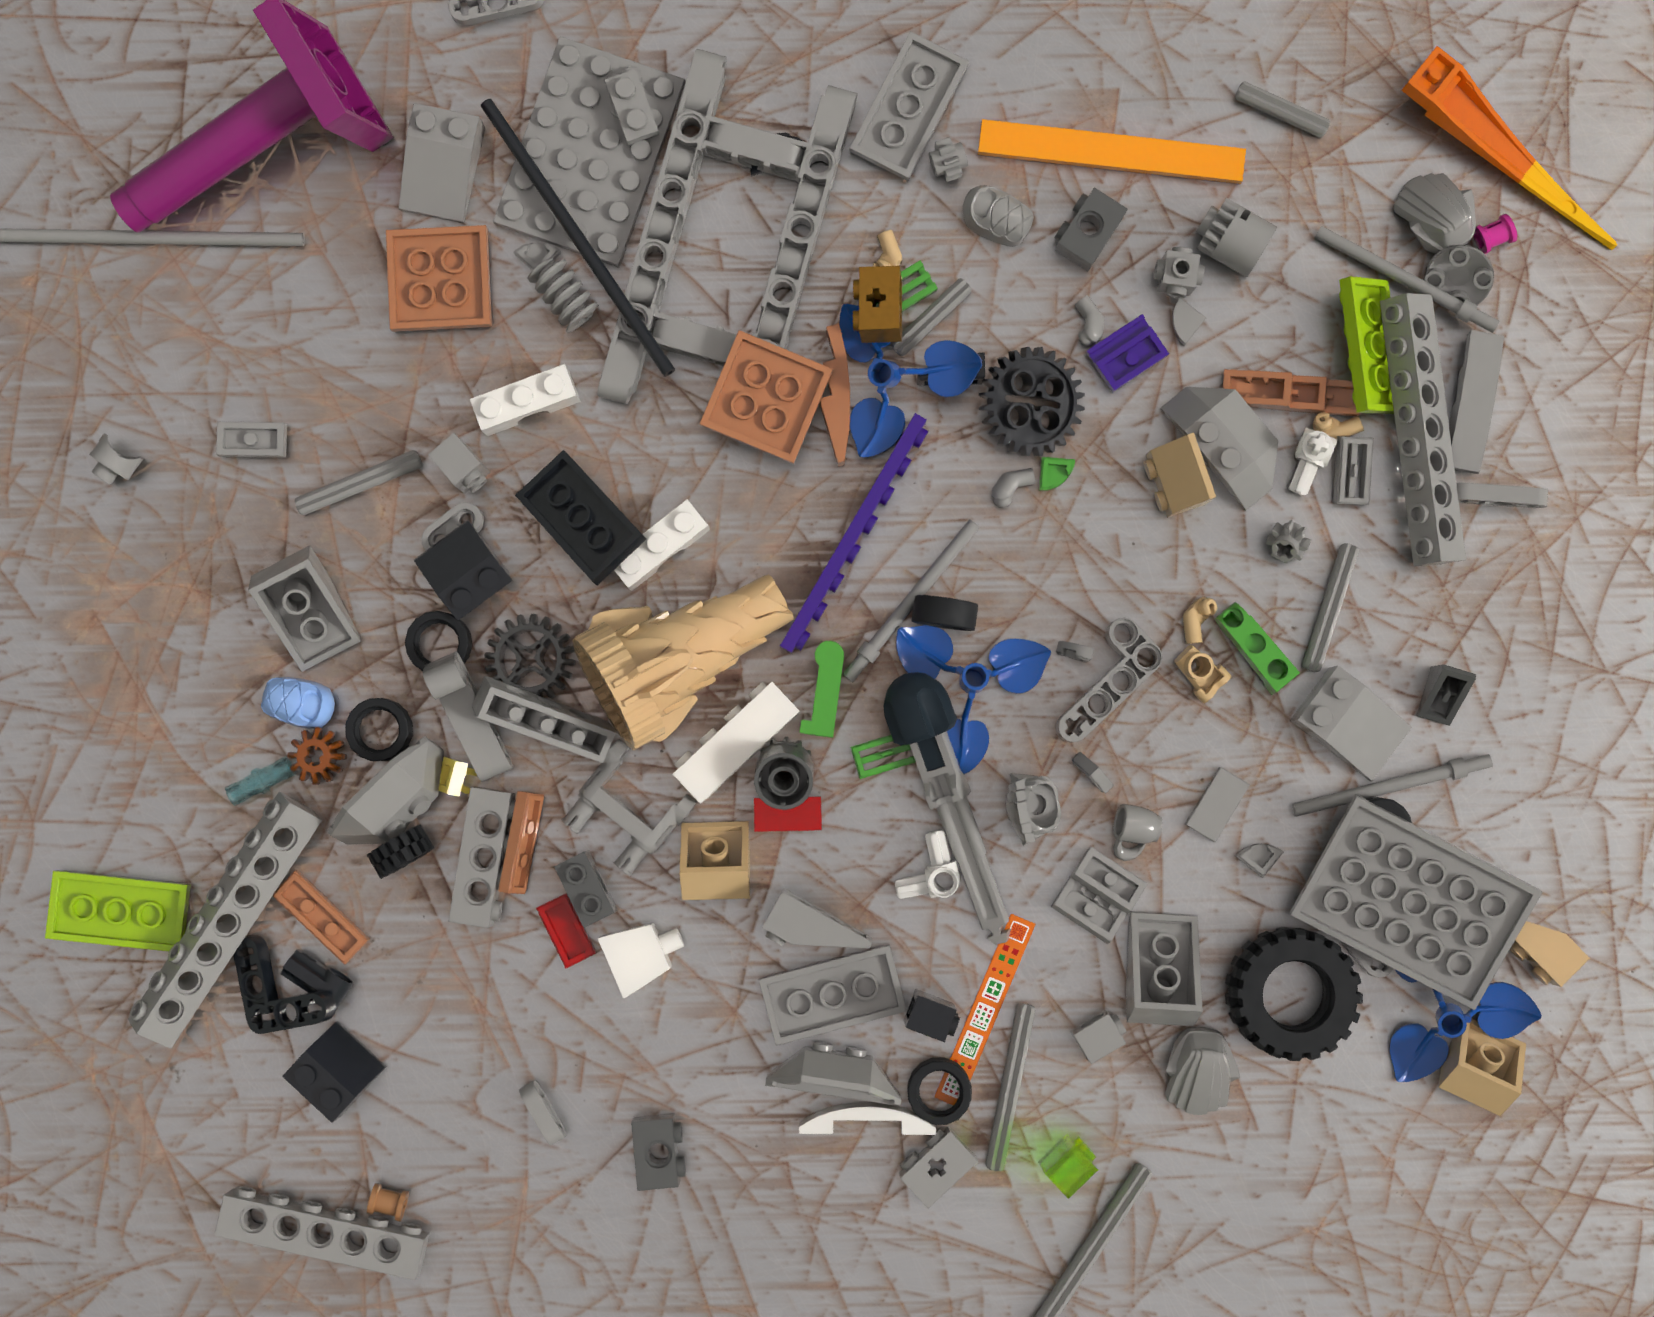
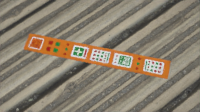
(987, 1005)

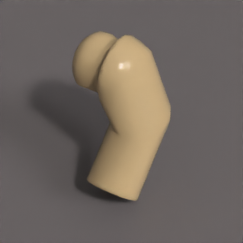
(891, 253)
(1334, 428)
(1195, 616)

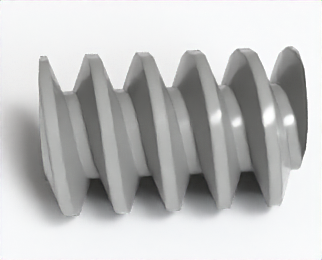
(562, 293)

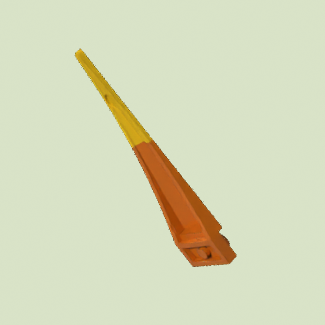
(1464, 112)

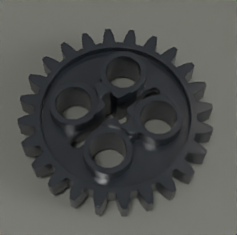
(1028, 432)

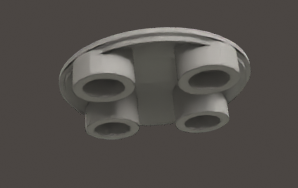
(1461, 273)

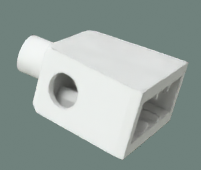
(639, 955)

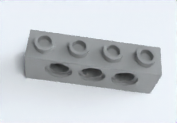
(543, 719)
(464, 906)

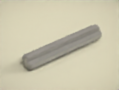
(1282, 109)
(932, 316)

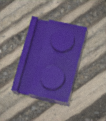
(1127, 353)

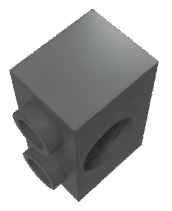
(1106, 217)
(586, 888)
(654, 1172)

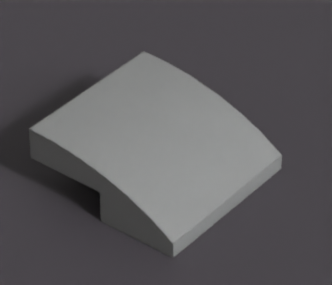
(1099, 895)

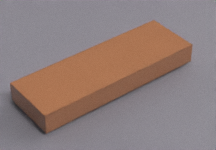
(521, 842)
(320, 917)

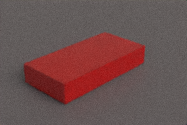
(801, 818)
(566, 930)

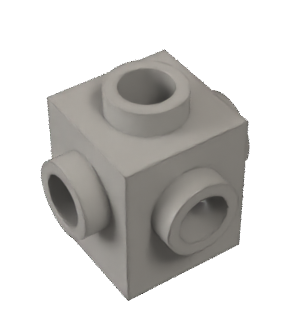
(1172, 281)

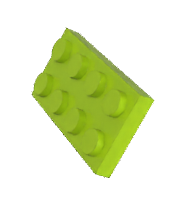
(1366, 343)
(117, 910)

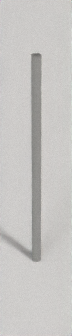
(152, 237)

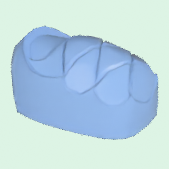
(298, 702)

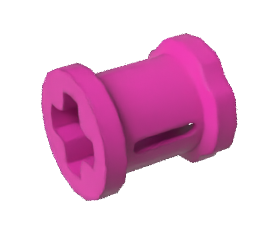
(1495, 233)

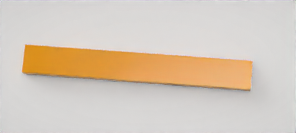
(1111, 151)

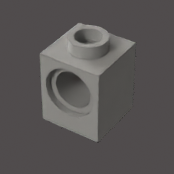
(1099, 1036)

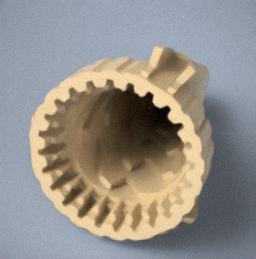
(653, 665)

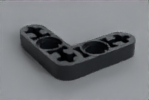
(267, 999)

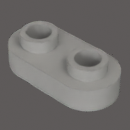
(450, 521)

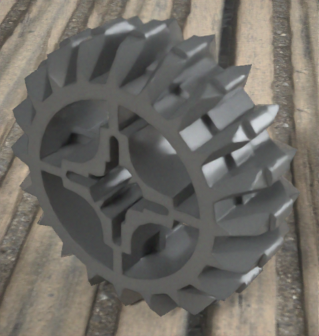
(541, 647)

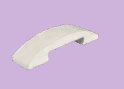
(822, 1121)

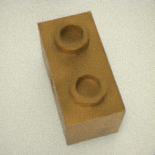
(883, 322)

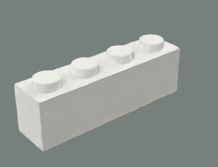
(735, 742)

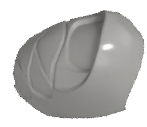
(997, 215)

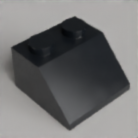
(463, 570)
(334, 1071)

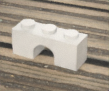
(535, 394)
(664, 539)

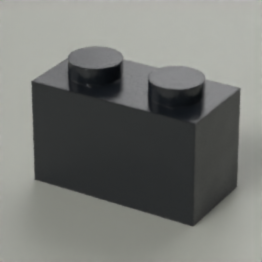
(931, 1016)

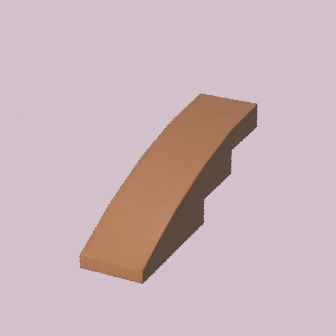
(1292, 392)
(837, 405)

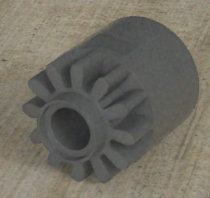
(781, 788)

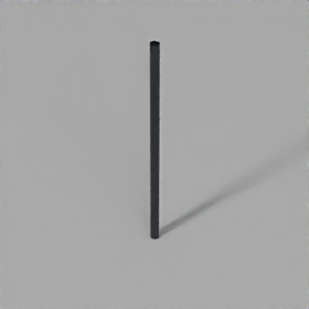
(578, 237)

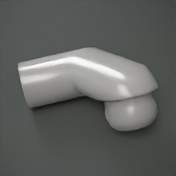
(1093, 321)

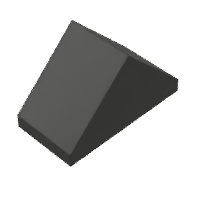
(1444, 693)

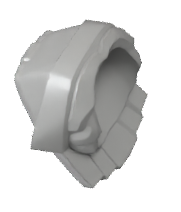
(1437, 211)
(1032, 806)
(1200, 1071)

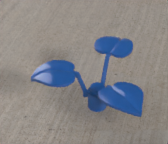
(880, 426)
(1015, 661)
(1502, 1014)

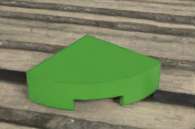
(1054, 472)

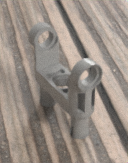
(644, 837)

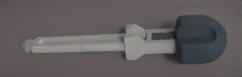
(920, 715)

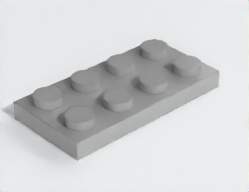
(909, 106)
(832, 995)

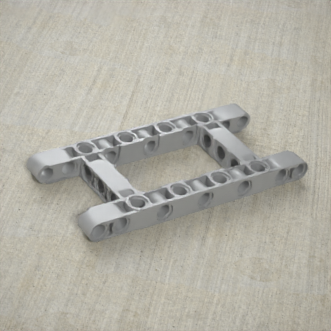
(666, 220)

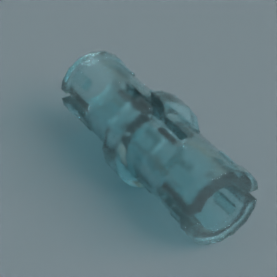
(259, 781)

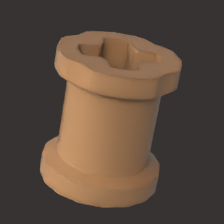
(388, 1202)

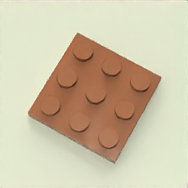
(438, 278)
(766, 397)

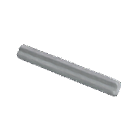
(358, 482)
(1330, 607)

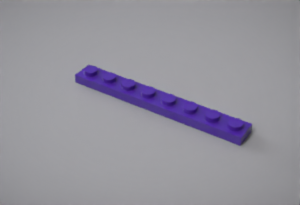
(862, 522)

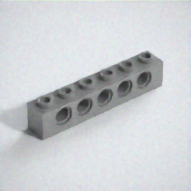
(236, 1224)

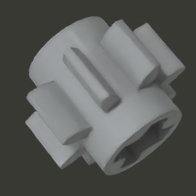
(948, 159)
(1288, 541)

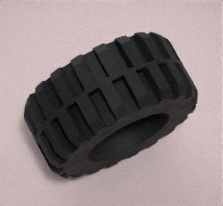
(1334, 1012)

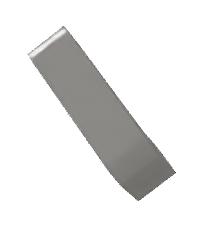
(1104, 686)
(454, 688)

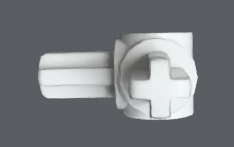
(1313, 453)
(927, 882)

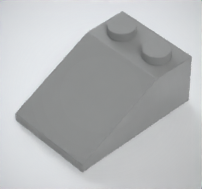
(440, 162)
(304, 608)
(1351, 722)
(806, 924)
(1163, 970)

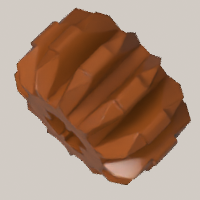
(306, 751)

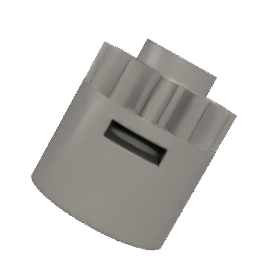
(1234, 236)

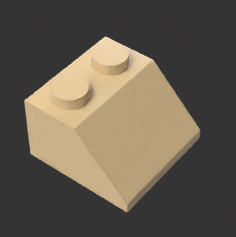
(1179, 476)
(715, 860)
(1484, 1069)

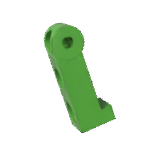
(1256, 648)
(830, 660)

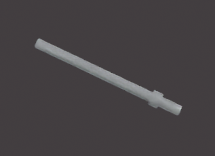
(1464, 310)
(870, 650)
(1454, 769)

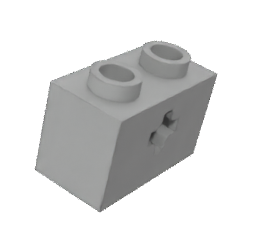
(460, 464)
(934, 1184)

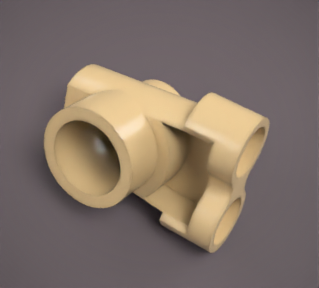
(1206, 676)

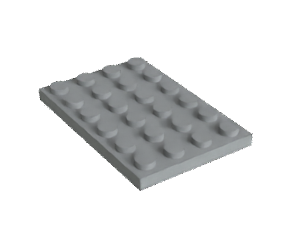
(585, 153)
(1415, 902)

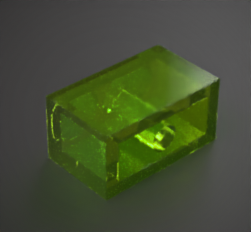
(1069, 1164)

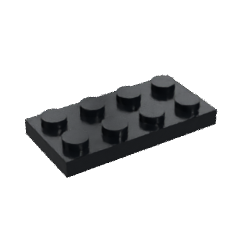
(580, 517)

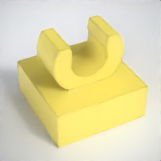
(453, 775)

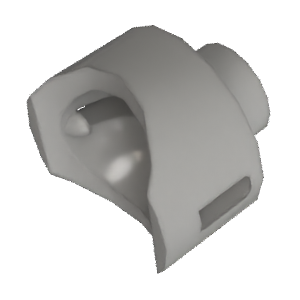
(111, 463)

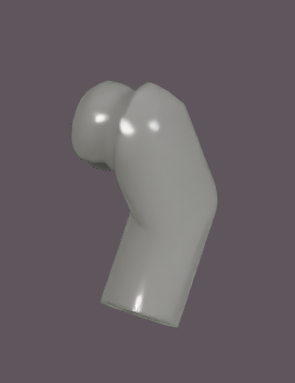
(1008, 483)

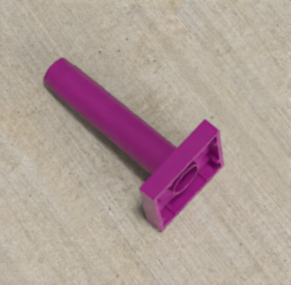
(312, 85)

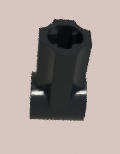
(314, 976)

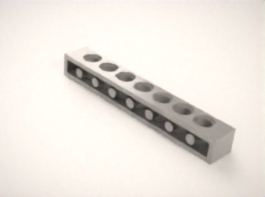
(1422, 429)
(224, 938)

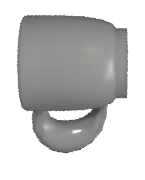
(1136, 826)

